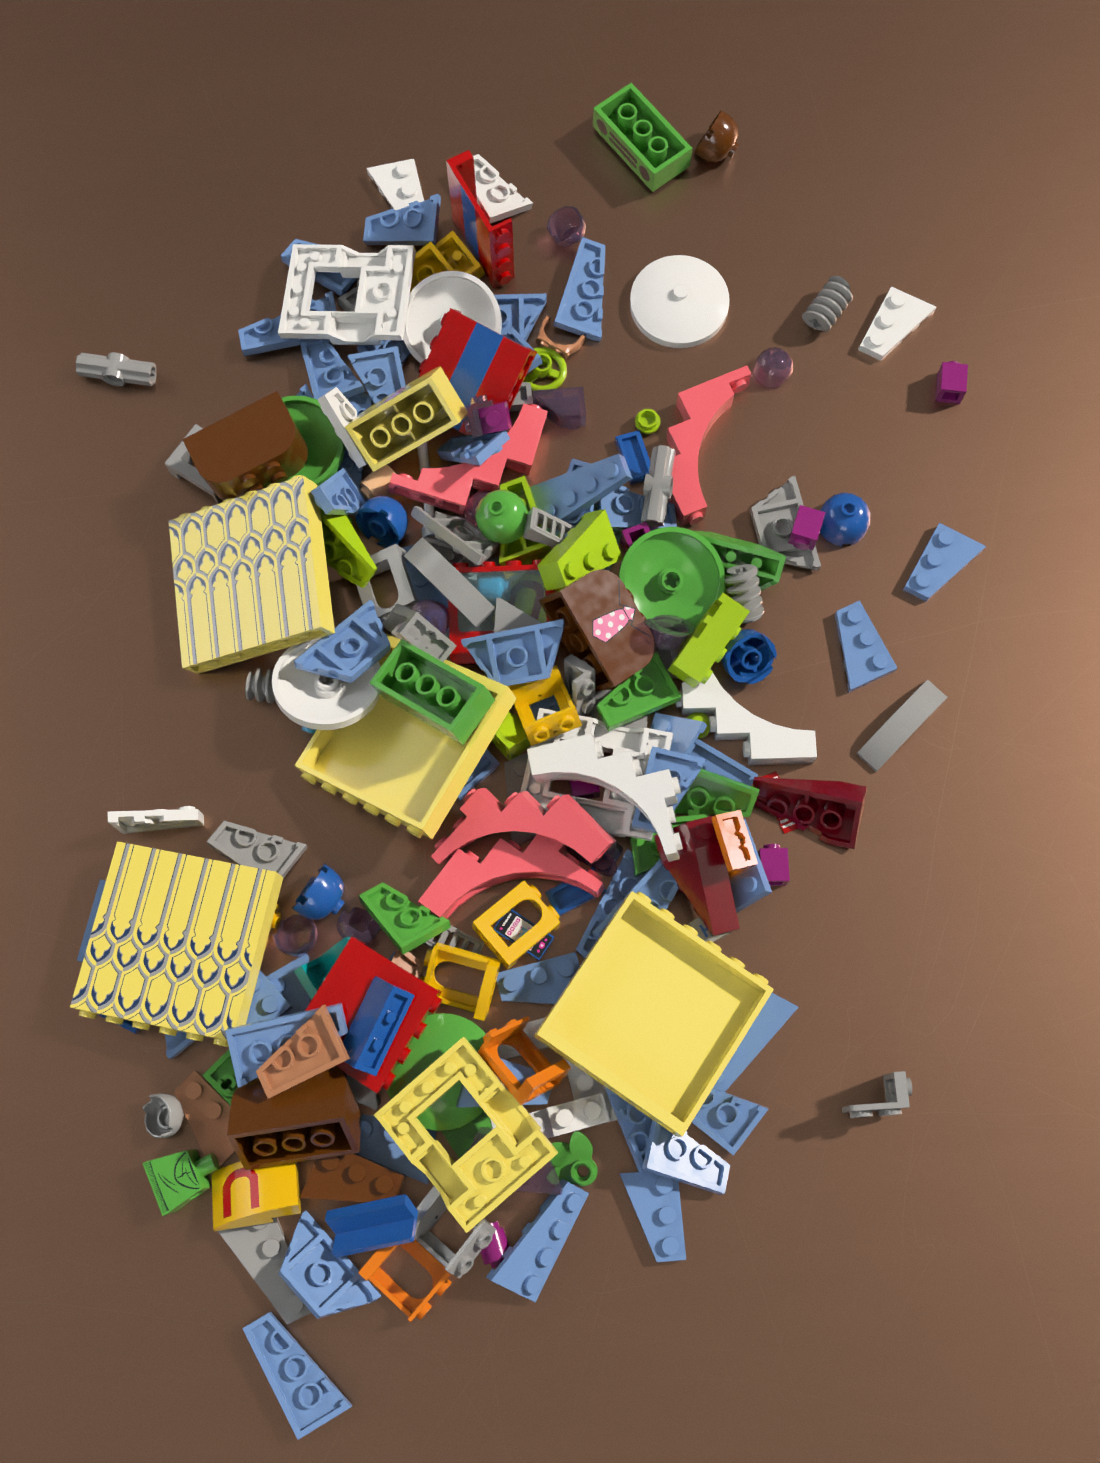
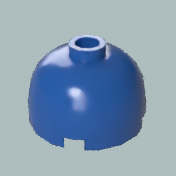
(383, 519)
(845, 519)
(749, 656)
(321, 895)

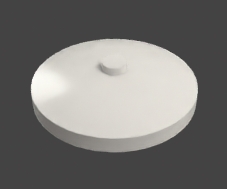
(435, 297)
(679, 301)
(321, 700)

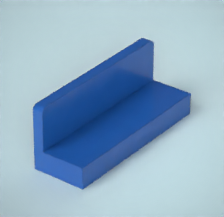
(376, 1025)
(372, 1225)

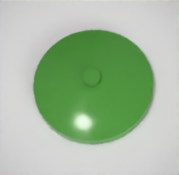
(323, 445)
(673, 573)
(439, 1036)

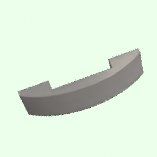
(449, 582)
(901, 725)

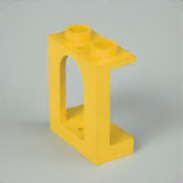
(553, 724)
(547, 923)
(455, 998)

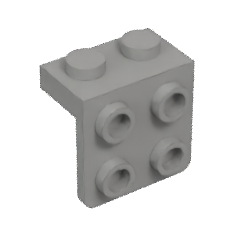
(897, 1094)

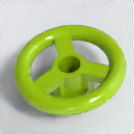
(546, 354)

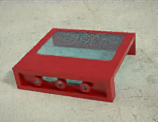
(513, 583)

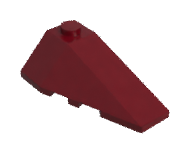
(820, 806)
(703, 875)

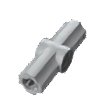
(116, 369)
(658, 486)

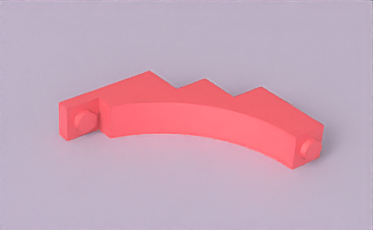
(700, 410)
(451, 485)

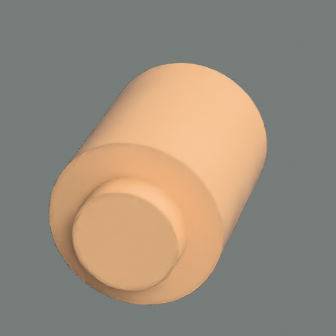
(377, 482)

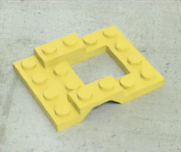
(492, 1166)

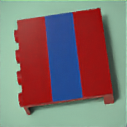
(488, 244)
(477, 361)

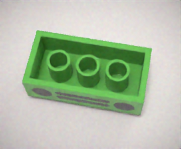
(642, 137)
(432, 691)

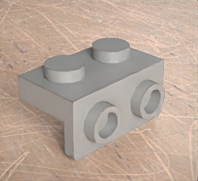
(580, 684)

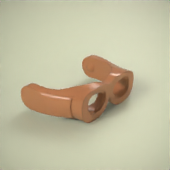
(564, 350)

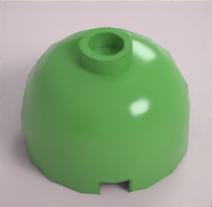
(501, 516)

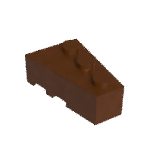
(351, 1179)

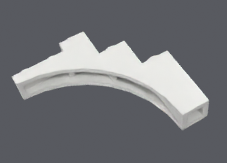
(730, 721)
(582, 761)

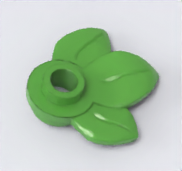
(572, 1156)

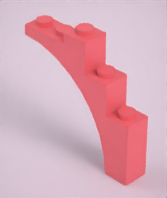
(523, 813)
(542, 859)

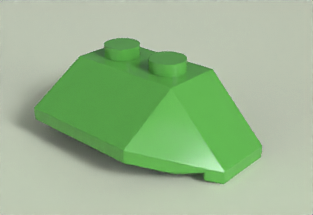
(740, 552)

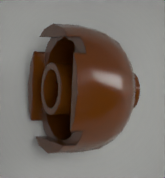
(719, 139)

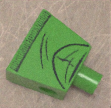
(179, 1178)

